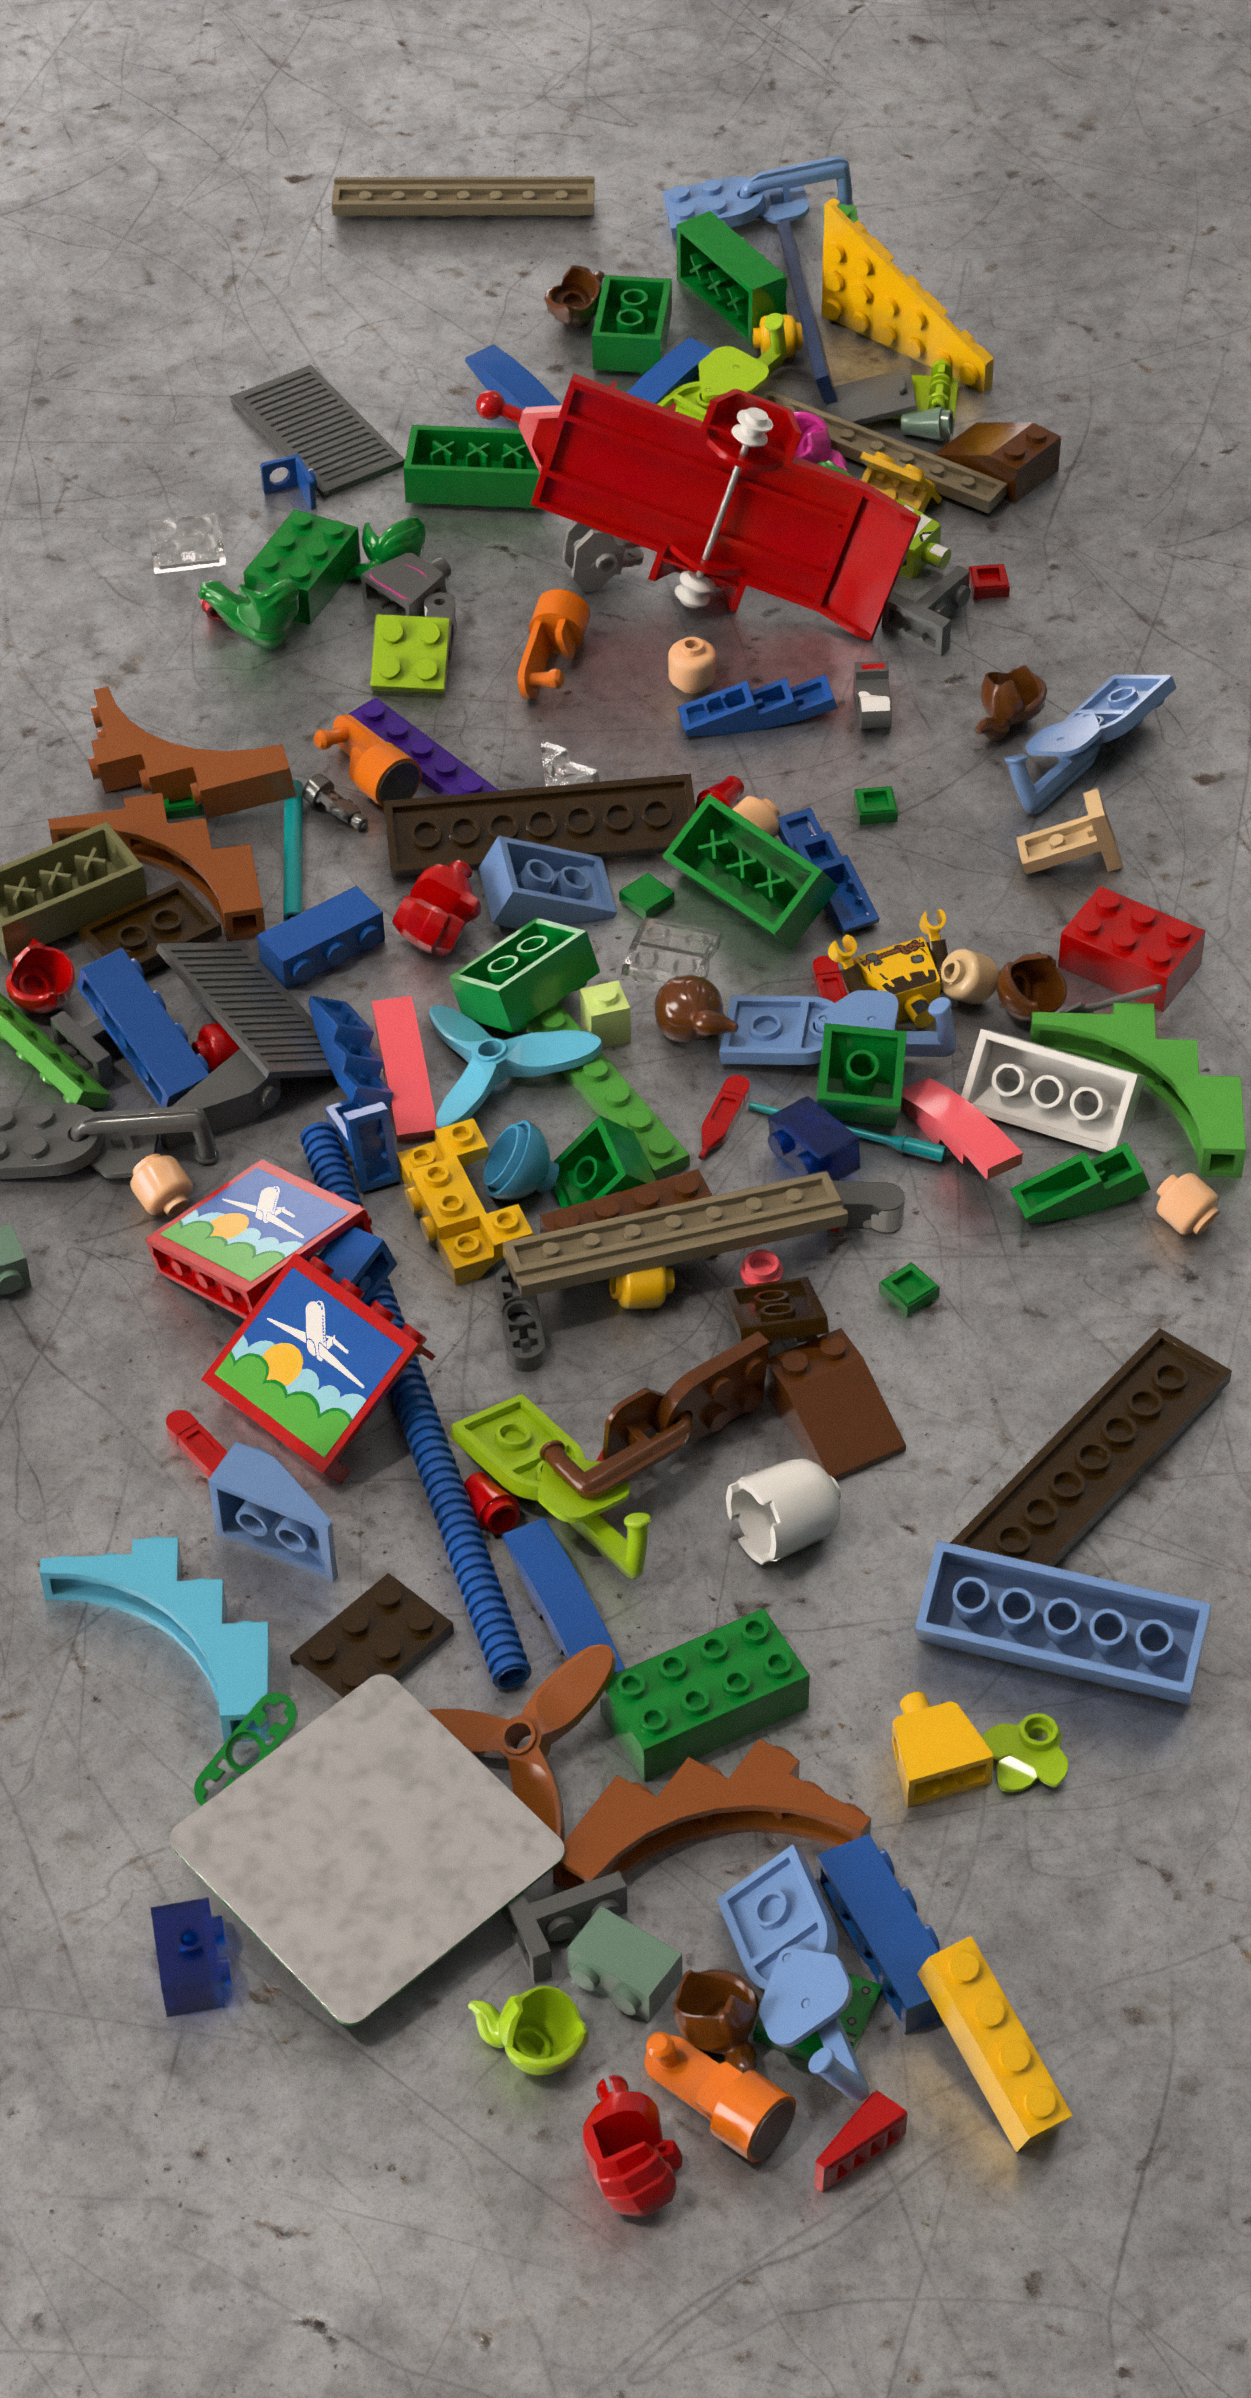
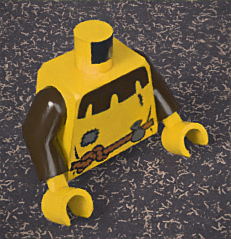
(905, 969)

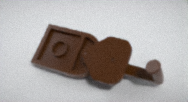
(688, 1411)

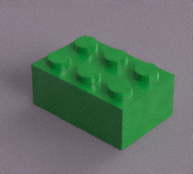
(631, 323)
(312, 554)
(525, 974)

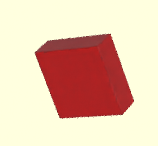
(989, 581)

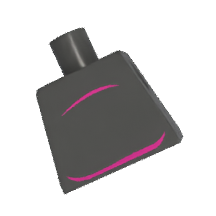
(403, 584)

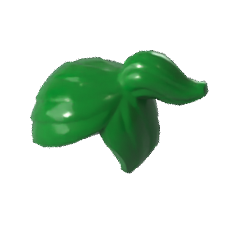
(400, 538)

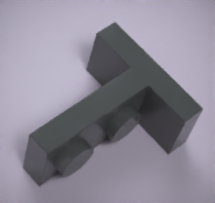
(927, 619)
(87, 1046)
(559, 1917)

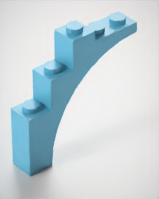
(191, 1611)

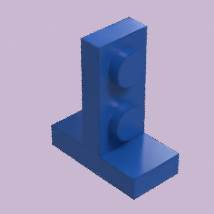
(368, 1139)

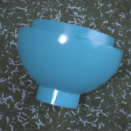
(519, 1163)

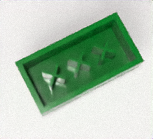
(728, 274)
(469, 467)
(750, 871)
(704, 1694)

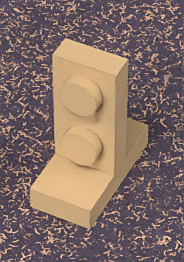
(1072, 840)

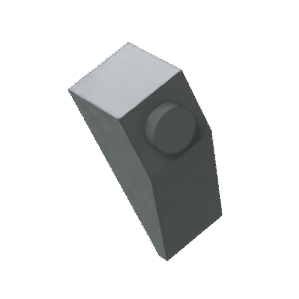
(229, 1097)

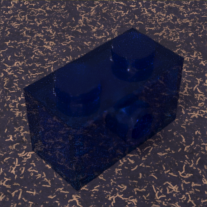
(813, 1140)
(188, 1956)

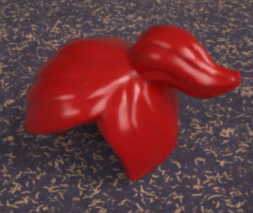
(51, 983)

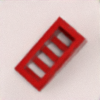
(866, 2135)

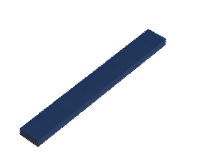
(806, 313)

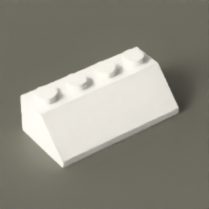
(1051, 1091)

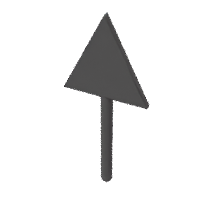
(1081, 1008)

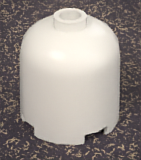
(784, 1508)

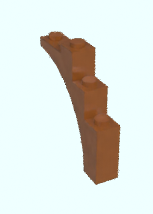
(216, 778)
(184, 850)
(700, 1802)

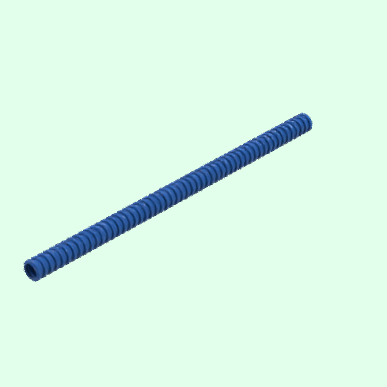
(434, 1459)

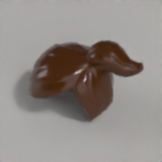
(577, 297)
(1010, 701)
(1031, 986)
(691, 1010)
(718, 2014)

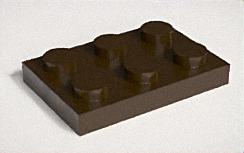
(161, 917)
(777, 1310)
(376, 1634)

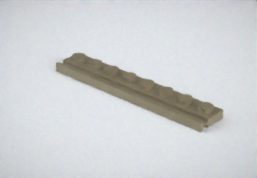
(463, 196)
(674, 1234)

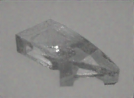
(559, 768)

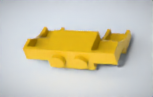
(449, 1205)

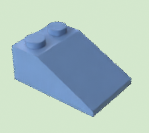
(544, 883)
(270, 1512)

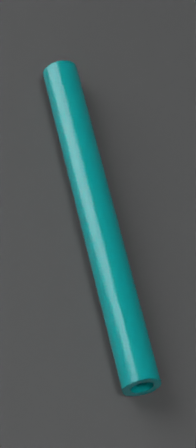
(293, 854)

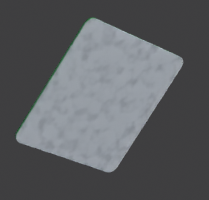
(366, 1848)

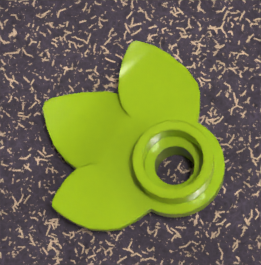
(1024, 1759)

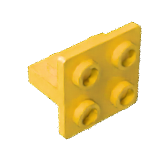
(899, 482)

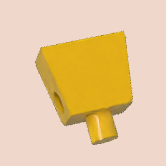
(937, 1751)

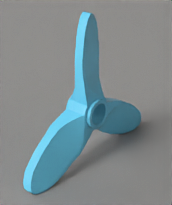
(496, 1059)

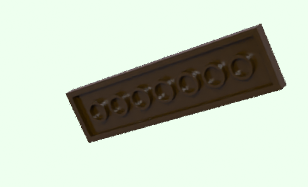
(586, 818)
(1098, 1453)

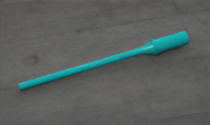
(901, 1143)

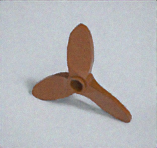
(547, 1717)

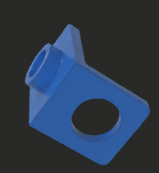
(297, 475)

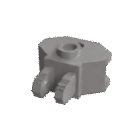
(597, 556)

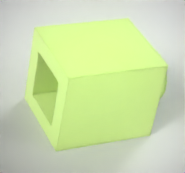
(606, 1013)

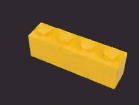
(994, 2044)

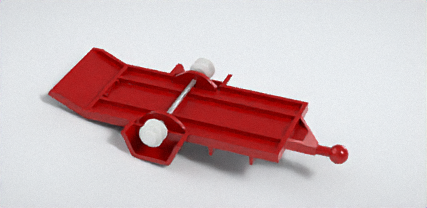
(717, 498)

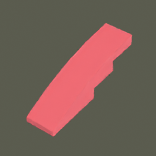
(404, 1068)
(961, 1127)

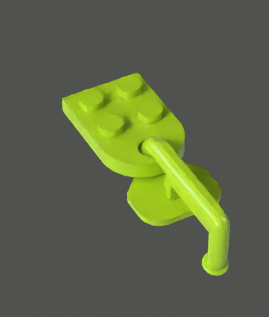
(730, 369)
(508, 1446)

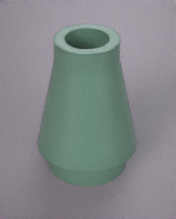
(930, 423)

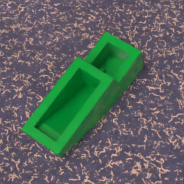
(1081, 1186)

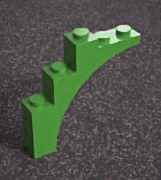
(1126, 1039)

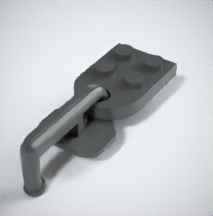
(71, 1136)

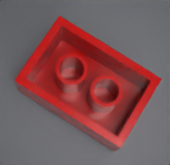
(1131, 947)

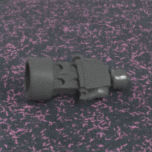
(321, 791)

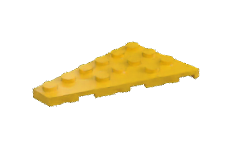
(879, 302)

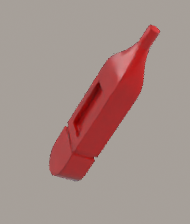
(828, 979)
(724, 1113)
(195, 1441)

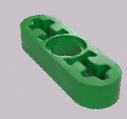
(226, 1751)

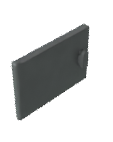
(875, 398)

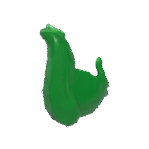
(262, 615)

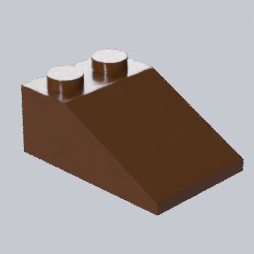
(1008, 451)
(832, 1405)

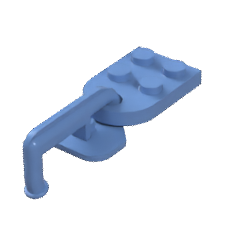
(768, 195)
(1076, 741)
(792, 1027)
(791, 1955)

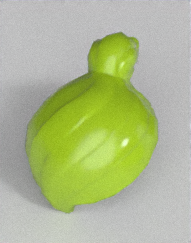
(536, 2028)

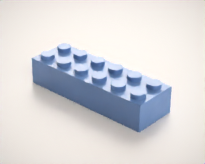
(1063, 1622)

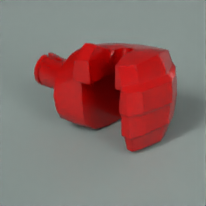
(438, 908)
(628, 2150)

